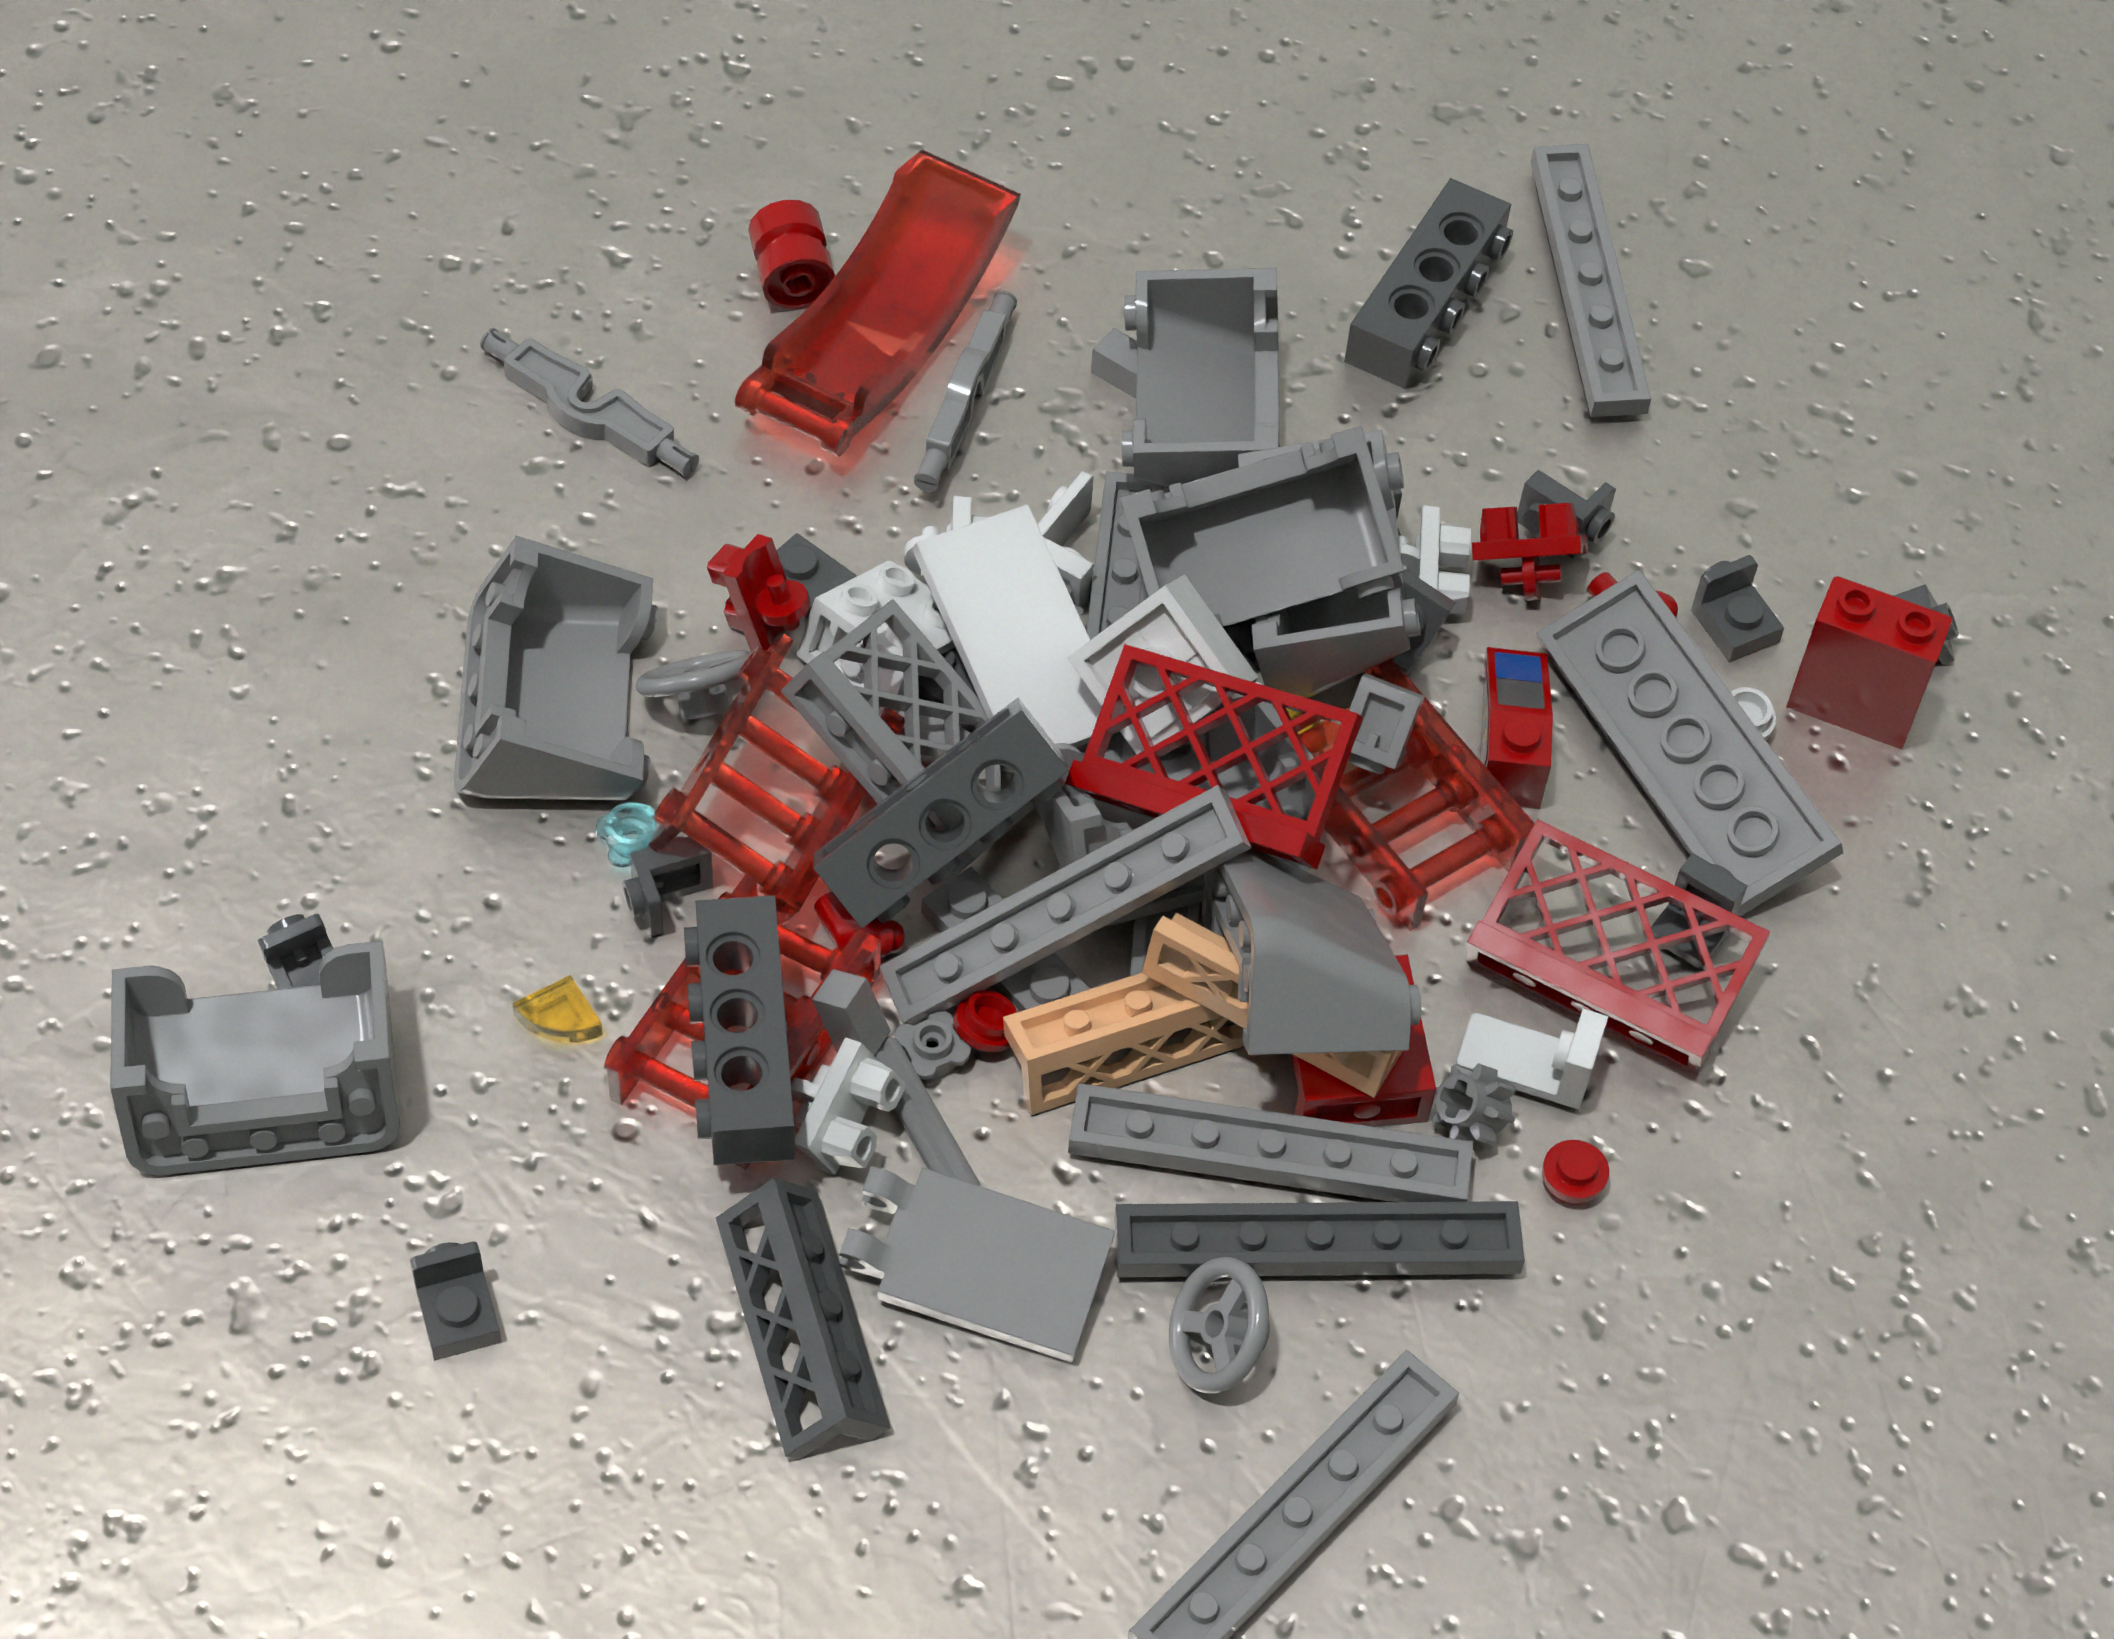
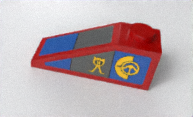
(1517, 723)

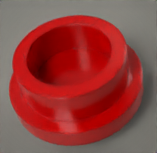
(981, 1020)
(1575, 1171)

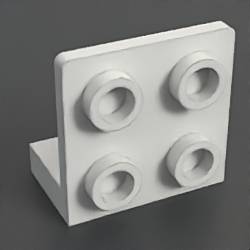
(854, 601)

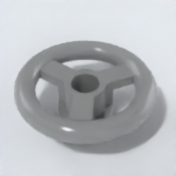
(696, 682)
(1231, 1327)

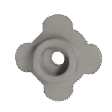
(936, 1061)

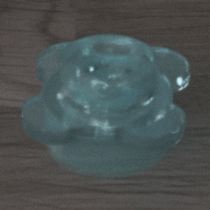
(622, 821)

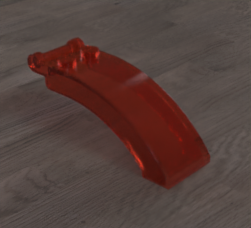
(884, 304)

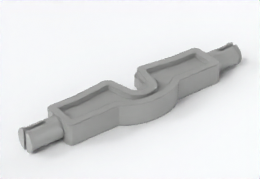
(967, 381)
(610, 418)

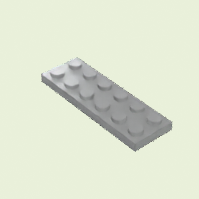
(1688, 740)

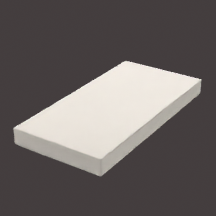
(1012, 620)

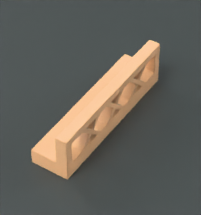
(1207, 972)
(1096, 1022)

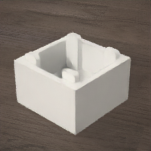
(1173, 625)

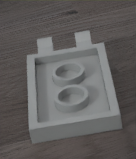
(981, 1260)

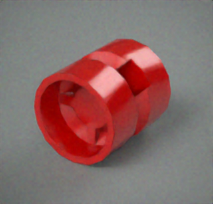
(790, 253)

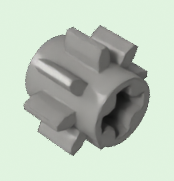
(1473, 1104)

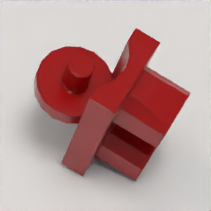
(1557, 537)
(760, 595)

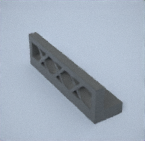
(821, 1313)

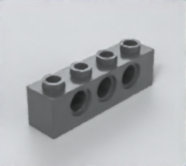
(1429, 283)
(1006, 739)
(758, 1121)

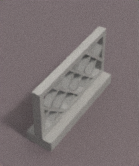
(854, 731)

